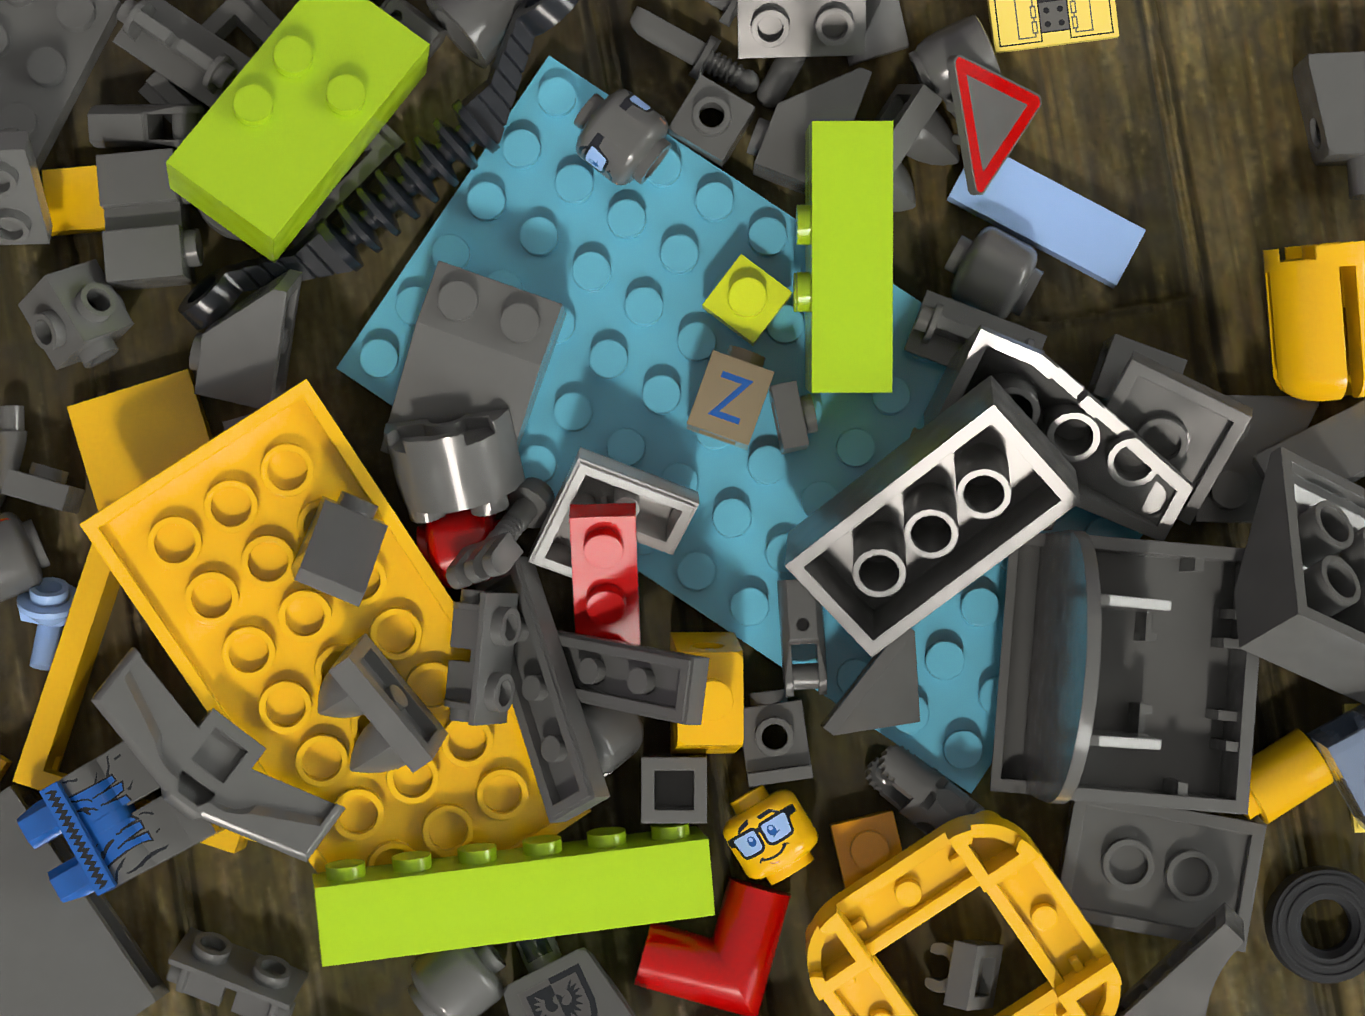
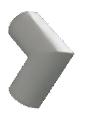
(661, 507)

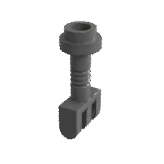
(499, 550)

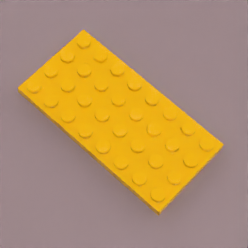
(212, 576)

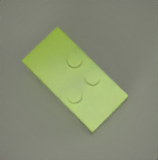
(297, 119)
(847, 257)

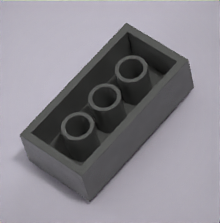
(932, 517)

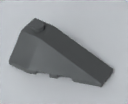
(1114, 466)

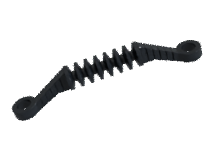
(334, 248)

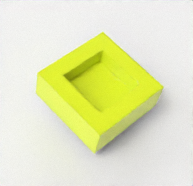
(747, 299)

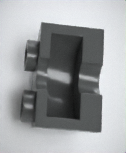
(455, 464)

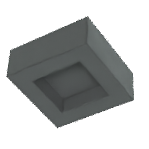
(792, 416)
(44, 487)

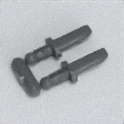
(704, 57)

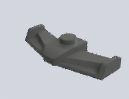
(209, 766)

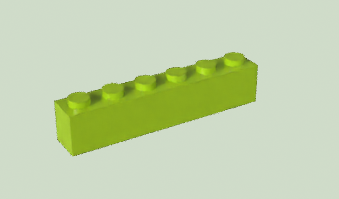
(511, 893)

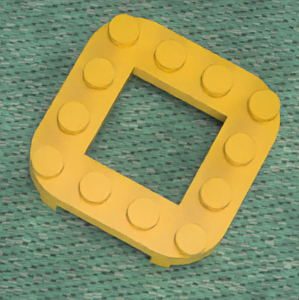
(930, 877)

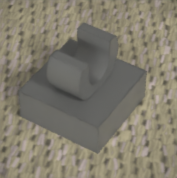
(971, 973)

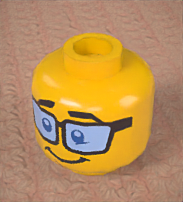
(770, 834)

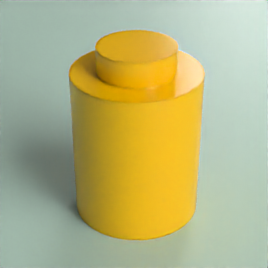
(1285, 776)

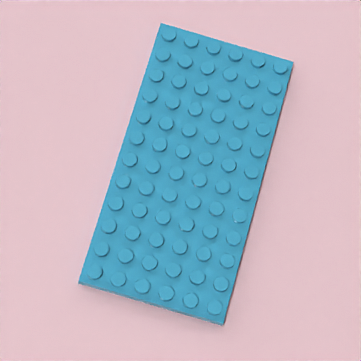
(628, 369)

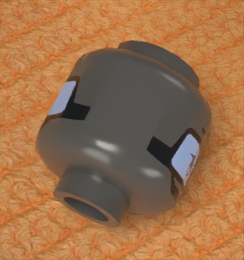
(621, 137)

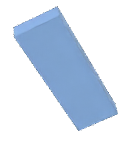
(1054, 220)

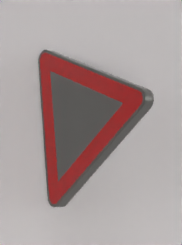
(989, 118)

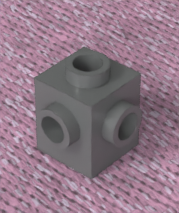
(76, 316)

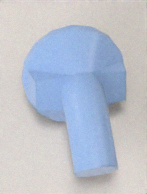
(50, 613)

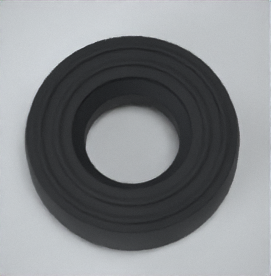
(1284, 918)

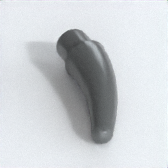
(12, 441)

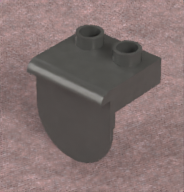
(1124, 675)

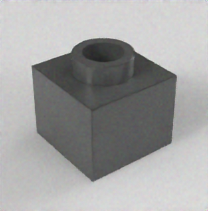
(718, 142)

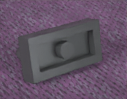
(917, 133)
(400, 724)

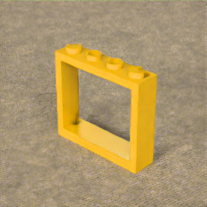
(68, 682)

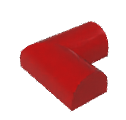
(729, 967)

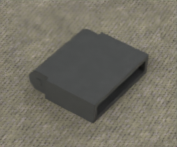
(56, 953)

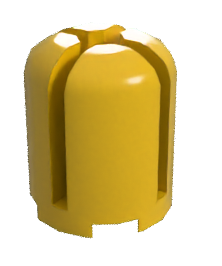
(1317, 319)

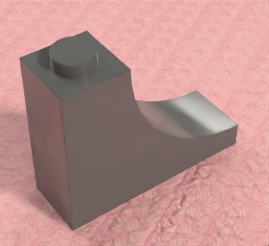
(1188, 973)

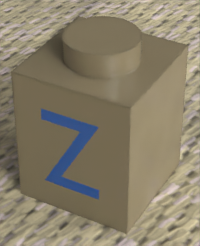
(731, 396)

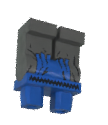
(105, 829)

